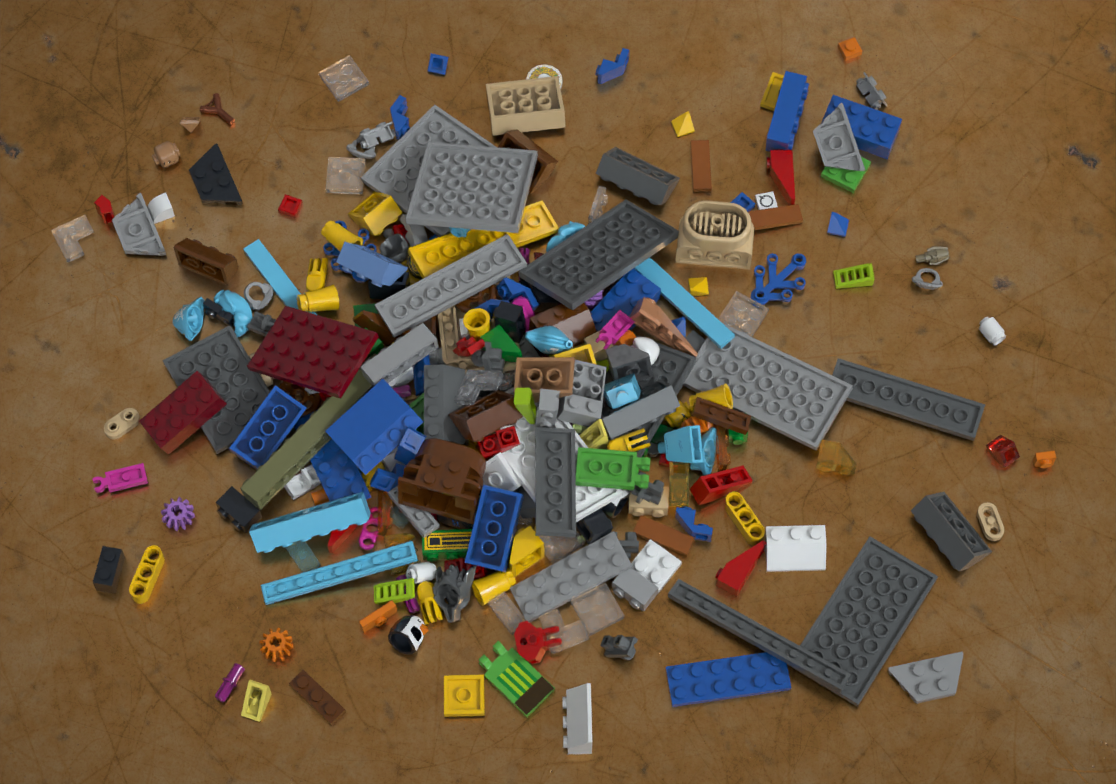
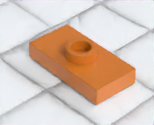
(378, 617)

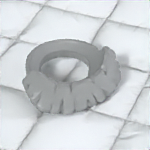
(369, 154)
(919, 281)
(257, 304)

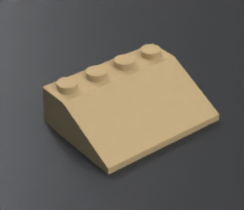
(525, 105)

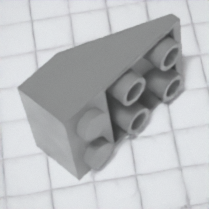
(587, 399)

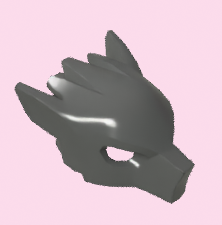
(455, 588)

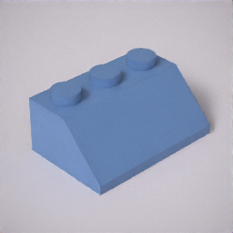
(370, 264)

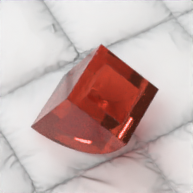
(1003, 450)

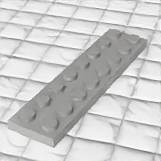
(450, 285)

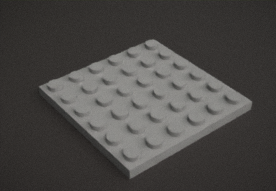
(400, 166)
(472, 187)

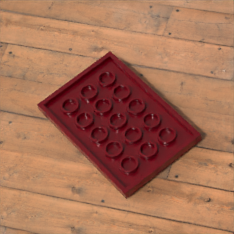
(313, 351)

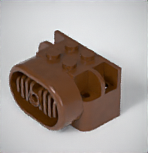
(444, 480)

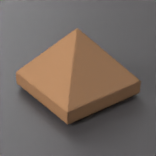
(190, 122)

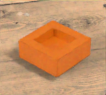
(850, 48)
(1044, 459)

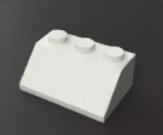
(795, 548)
(578, 720)

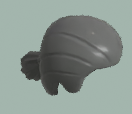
(394, 246)

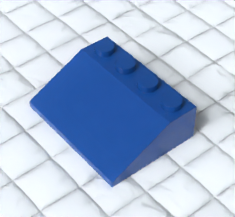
(373, 426)

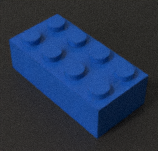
(787, 112)
(871, 128)
(624, 297)
(267, 428)
(494, 528)

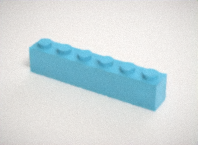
(310, 522)

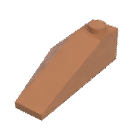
(656, 323)

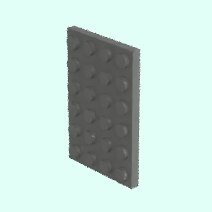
(224, 365)

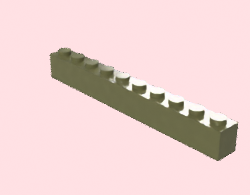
(302, 445)

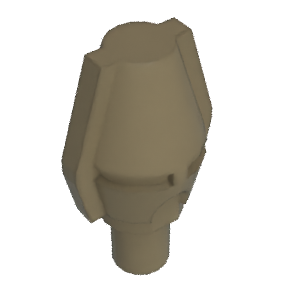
(934, 255)

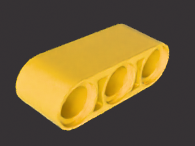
(741, 510)
(146, 583)

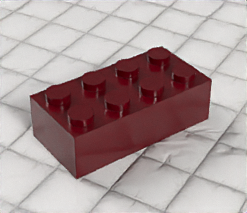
(182, 412)

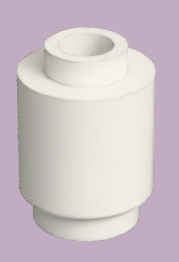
(992, 330)
(421, 572)

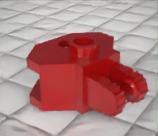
(536, 641)

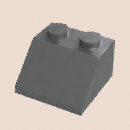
(627, 360)

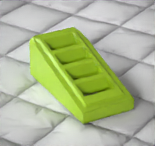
(859, 269)
(525, 404)
(382, 591)

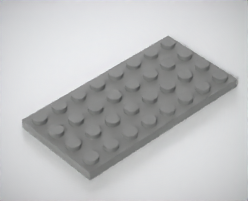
(771, 387)

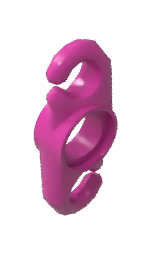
(365, 534)

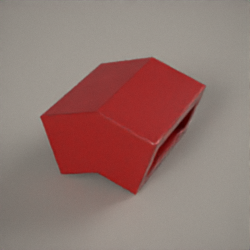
(104, 209)

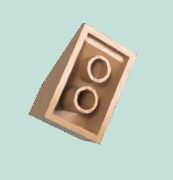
(545, 373)

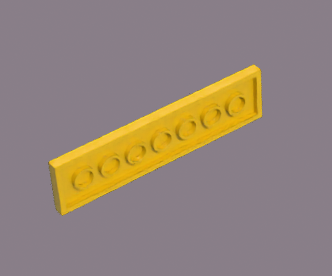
(447, 249)

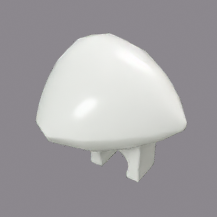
(647, 345)

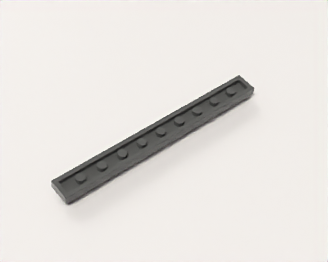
(759, 636)

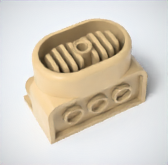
(715, 235)

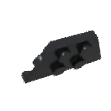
(214, 179)

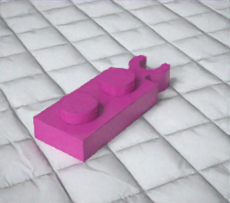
(615, 329)
(122, 478)

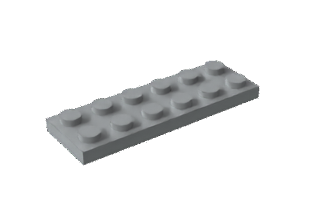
(571, 577)

